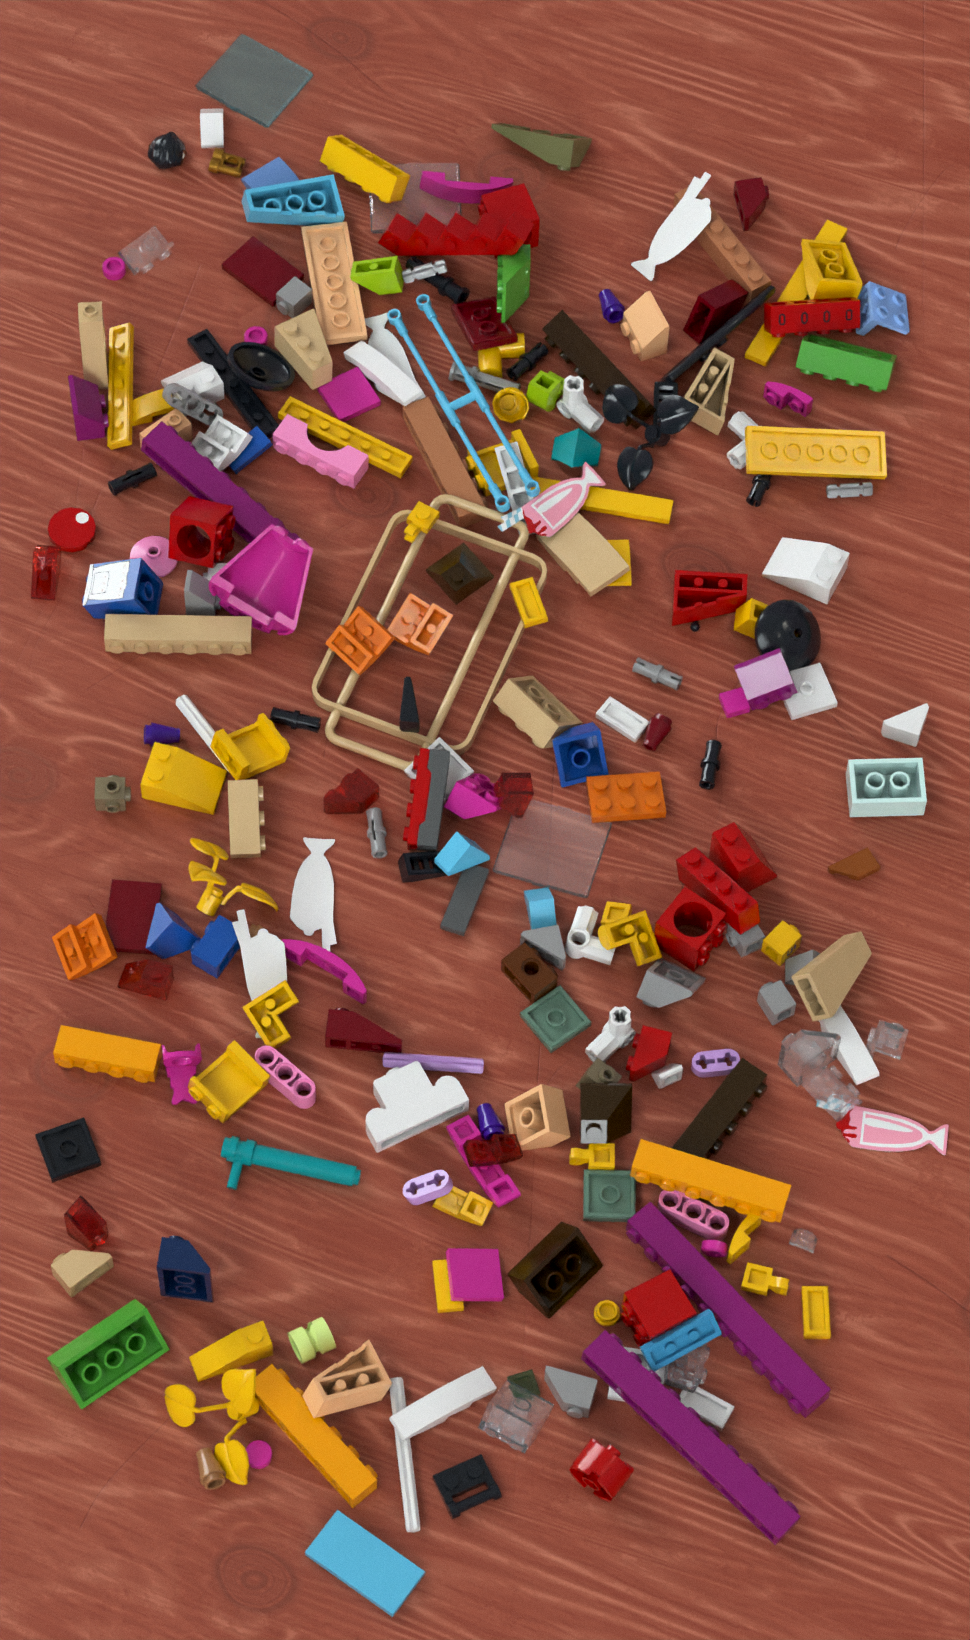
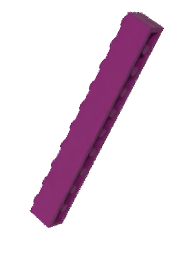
(734, 1316)
(690, 1437)

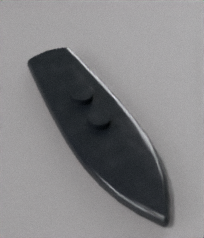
(718, 337)

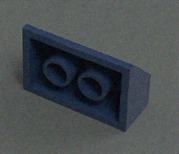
(183, 1271)

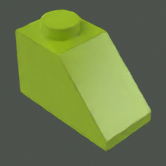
(379, 275)

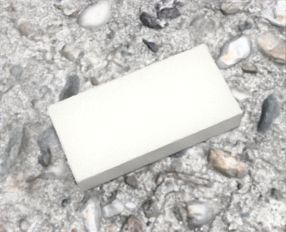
(622, 719)
(709, 1407)

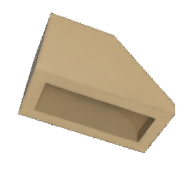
(80, 1269)

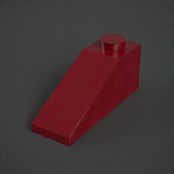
(354, 1032)

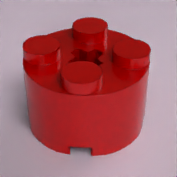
(601, 1470)

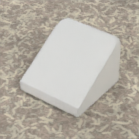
(667, 1075)

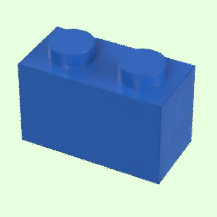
(215, 947)

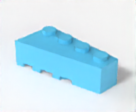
(295, 202)

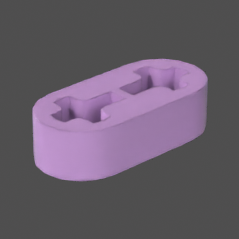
(715, 1062)
(428, 1187)

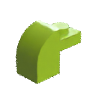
(545, 390)

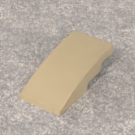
(585, 555)

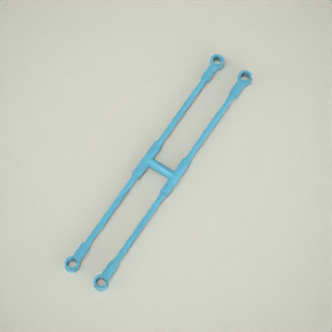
(450, 407)

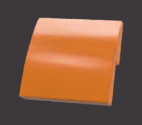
(419, 624)
(360, 640)
(84, 947)

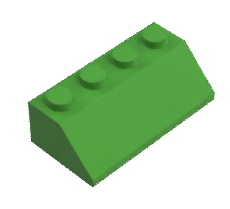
(845, 361)
(108, 1353)

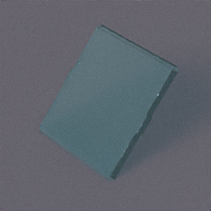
(254, 80)

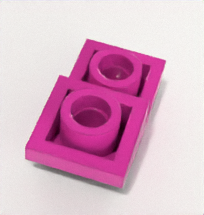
(782, 395)

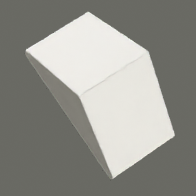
(212, 128)
(906, 726)

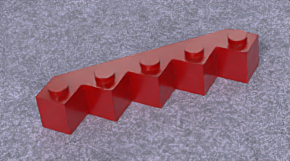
(456, 237)

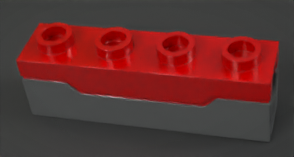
(428, 800)

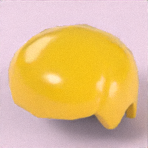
(510, 404)

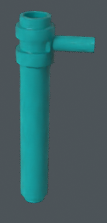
(251, 1153)

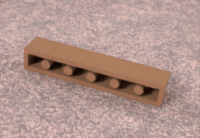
(729, 253)
(442, 458)

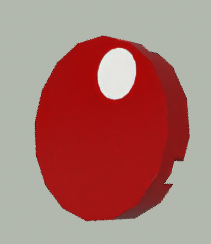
(72, 529)

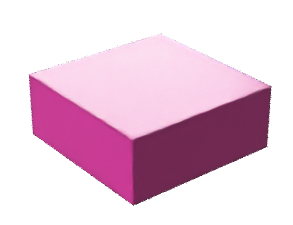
(734, 702)

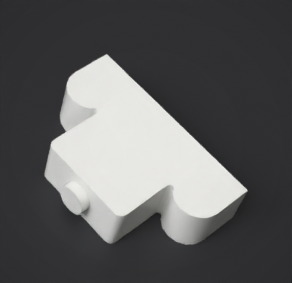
(411, 1105)

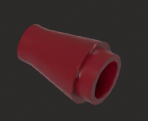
(657, 730)

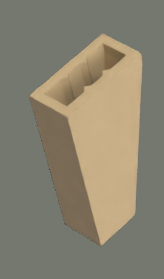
(93, 343)
(831, 975)

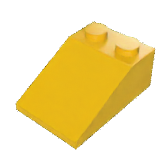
(829, 270)
(182, 779)

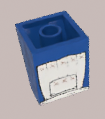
(122, 589)

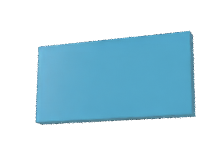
(365, 1563)

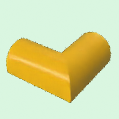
(491, 359)
(635, 931)
(265, 1010)

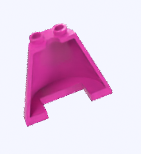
(266, 581)

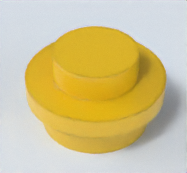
(606, 1313)

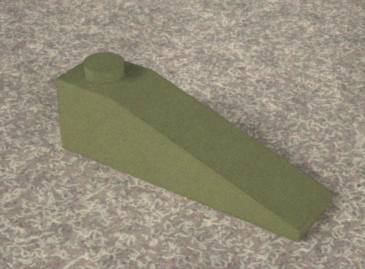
(557, 149)

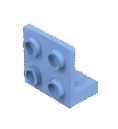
(883, 308)

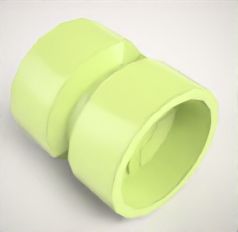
(311, 1340)

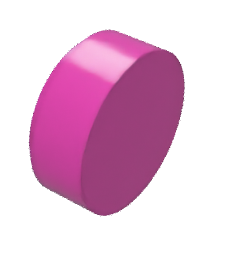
(114, 268)
(257, 335)
(714, 1248)
(259, 1454)

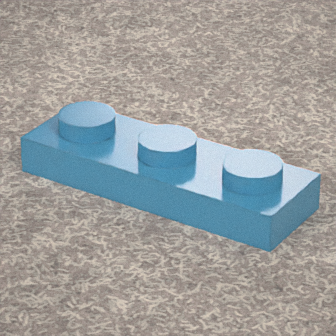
(680, 1340)

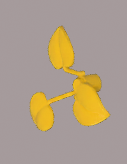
(212, 895)
(239, 1388)

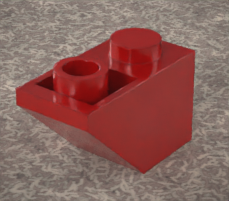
(651, 1052)

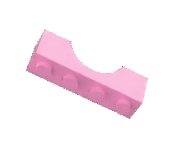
(344, 465)

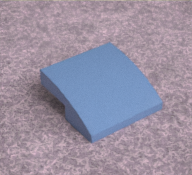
(270, 174)

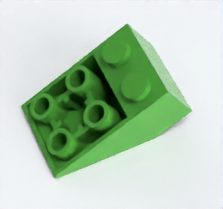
(513, 281)

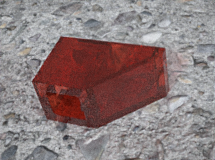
(352, 796)

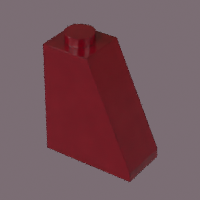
(714, 309)

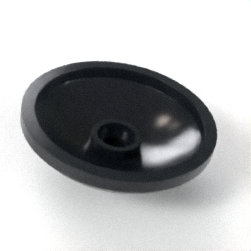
(260, 366)
(776, 630)

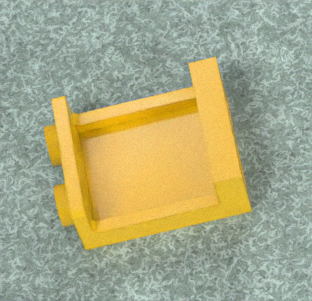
(490, 461)
(251, 748)
(228, 1082)

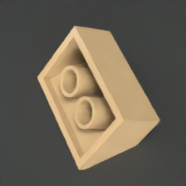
(534, 710)

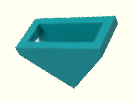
(576, 448)

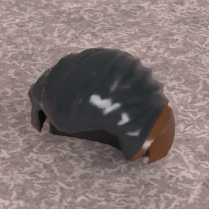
(167, 151)

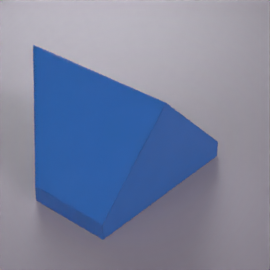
(169, 933)

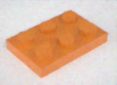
(625, 797)

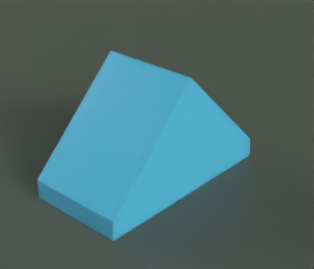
(460, 854)
(540, 908)

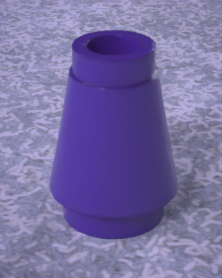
(611, 306)
(160, 734)
(489, 1121)

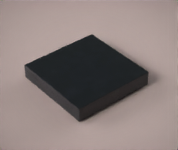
(68, 1150)

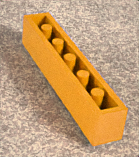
(710, 1181)
(314, 1437)

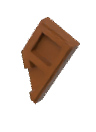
(856, 865)

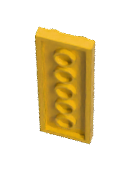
(815, 452)

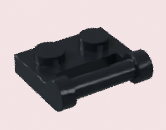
(463, 1479)

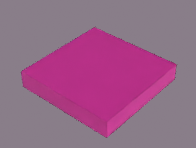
(349, 395)
(474, 1274)

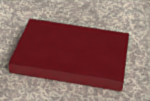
(260, 269)
(483, 324)
(131, 914)

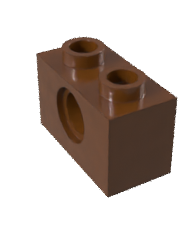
(531, 986)

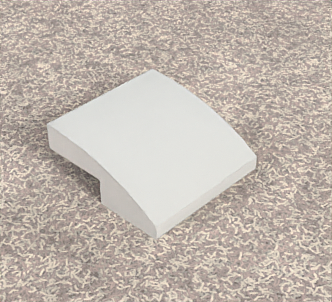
(221, 442)

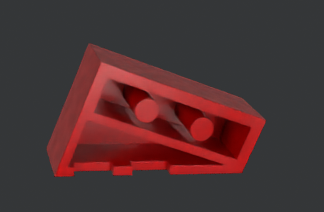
(706, 595)

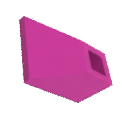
(472, 797)

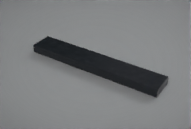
(237, 391)

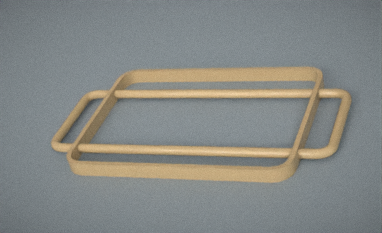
(515, 553)

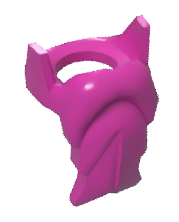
(180, 1069)

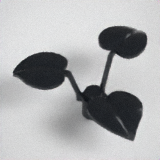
(674, 414)

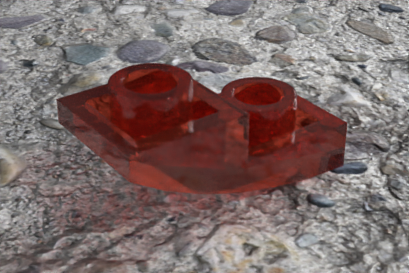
(497, 1150)

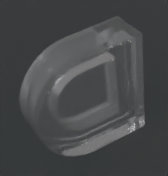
(804, 1240)

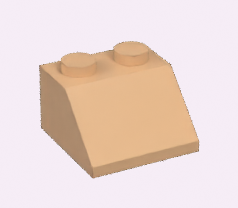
(646, 328)
(538, 1117)

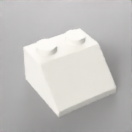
(200, 379)

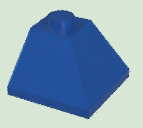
(579, 754)

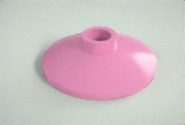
(158, 562)

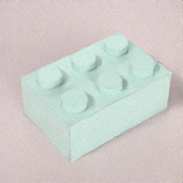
(886, 787)

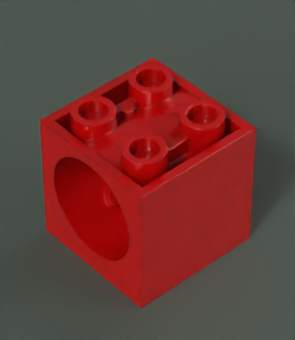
(505, 202)
(189, 544)
(693, 910)
(655, 1307)

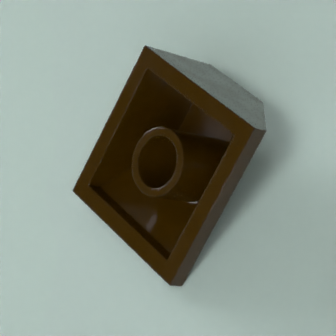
(459, 573)
(604, 1112)

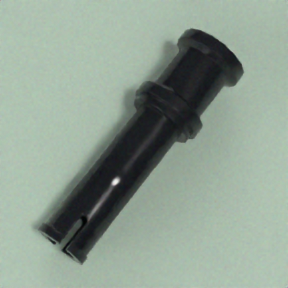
(445, 285)

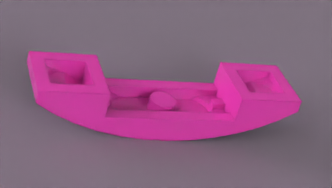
(457, 191)
(300, 951)
(490, 1178)

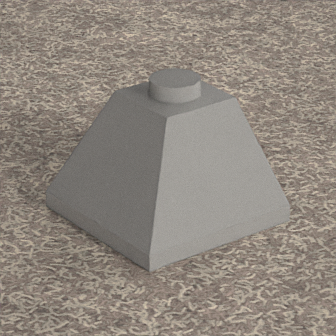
(667, 984)

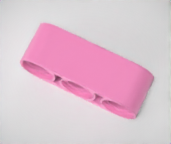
(292, 1086)
(700, 1225)

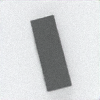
(464, 900)

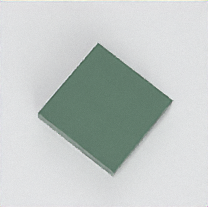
(555, 1019)
(608, 1195)

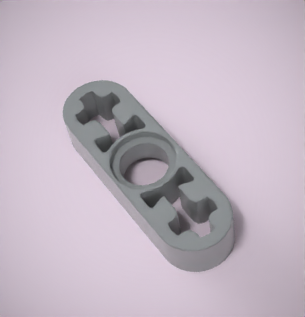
(189, 395)

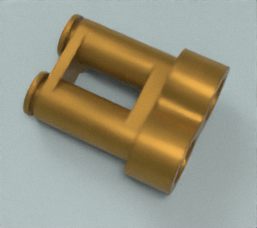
(218, 164)

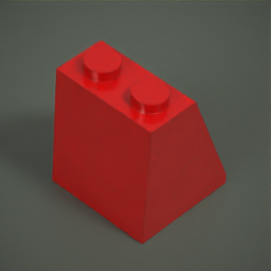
(740, 857)

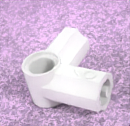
(576, 405)
(737, 424)
(582, 932)
(615, 1035)

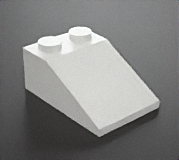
(807, 567)

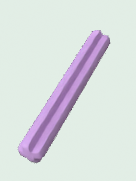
(435, 1062)

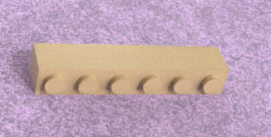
(178, 634)

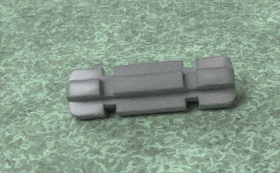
(424, 271)
(849, 490)

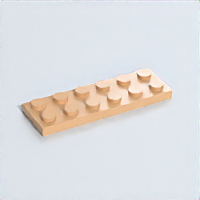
(333, 292)

